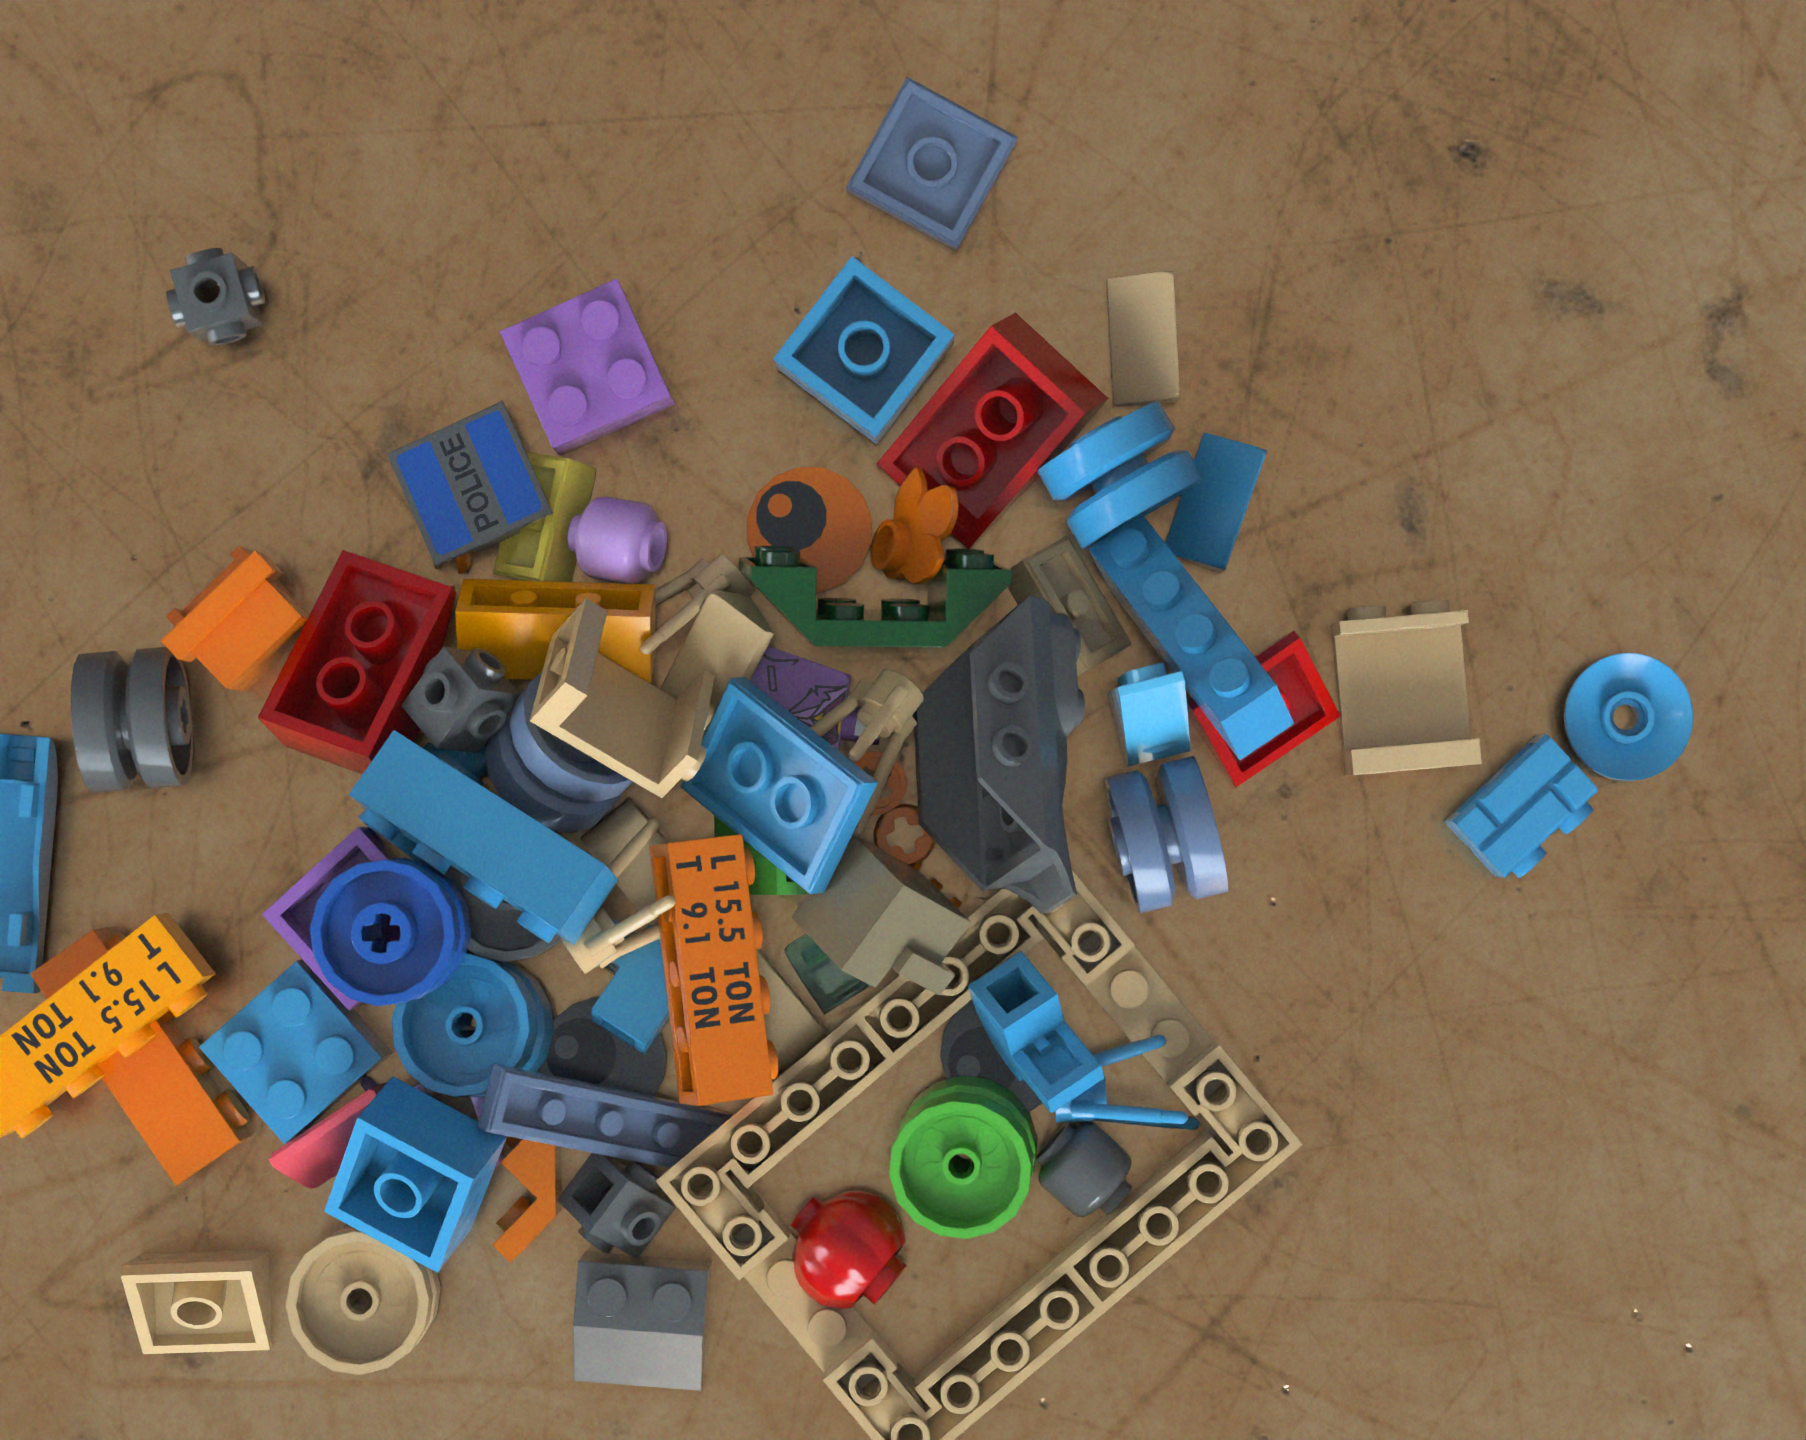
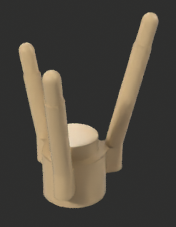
(718, 575)
(884, 710)
(605, 941)

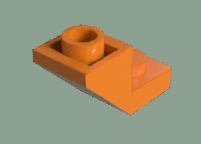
(539, 1170)

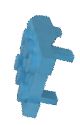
(26, 849)

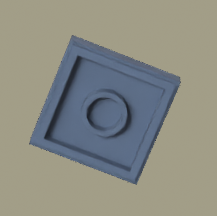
(931, 164)

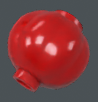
(847, 1248)

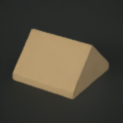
(200, 1301)

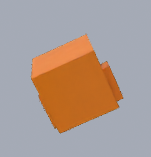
(238, 622)

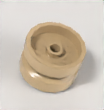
(332, 1322)

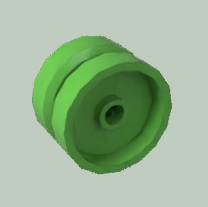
(956, 1193)

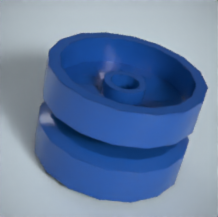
(352, 939)

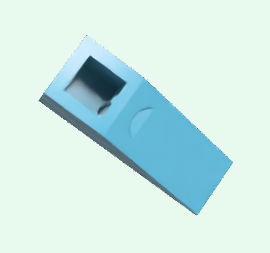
(1150, 714)

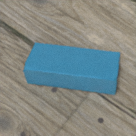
(1214, 509)

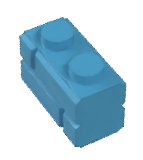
(1523, 807)

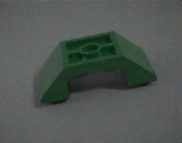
(956, 596)

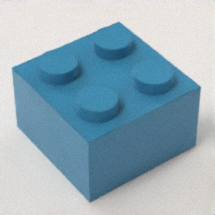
(864, 350)
(295, 1051)
(414, 1174)

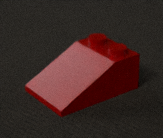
(995, 424)
(358, 662)

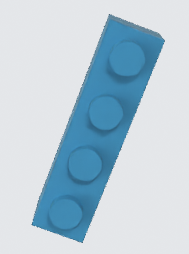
(1192, 636)
(483, 838)

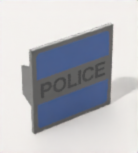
(469, 484)

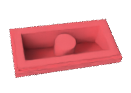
(319, 1151)

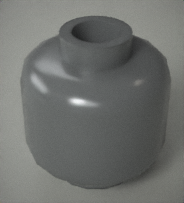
(1084, 1169)

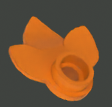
(911, 542)

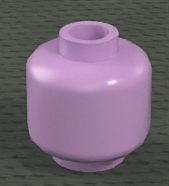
(618, 540)

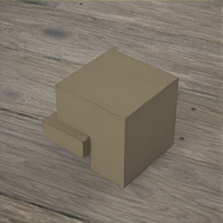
(881, 918)

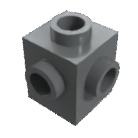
(234, 308)
(461, 699)
(616, 1204)

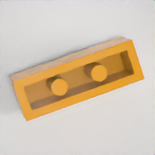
(520, 617)

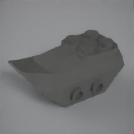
(998, 754)

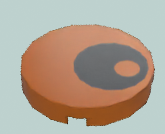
(818, 517)

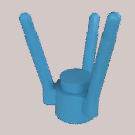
(1093, 1102)

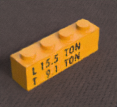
(94, 1017)

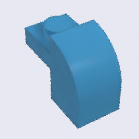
(636, 997)
(1031, 1033)

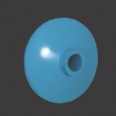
(1660, 716)

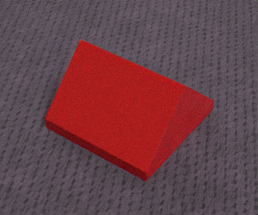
(1305, 699)

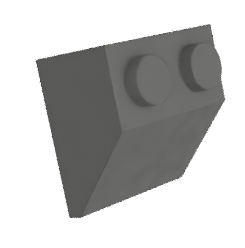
(641, 1320)

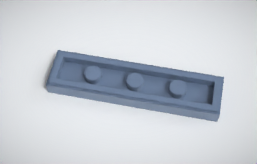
(593, 1117)

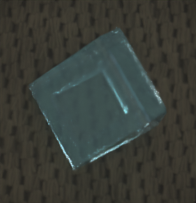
(821, 975)

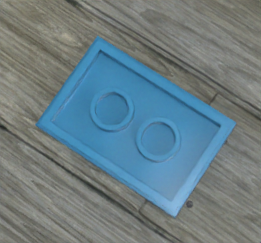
(779, 785)

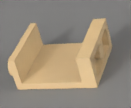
(1403, 689)
(618, 713)

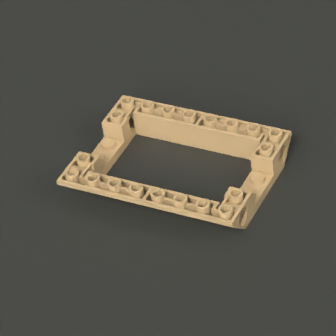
(1233, 1153)

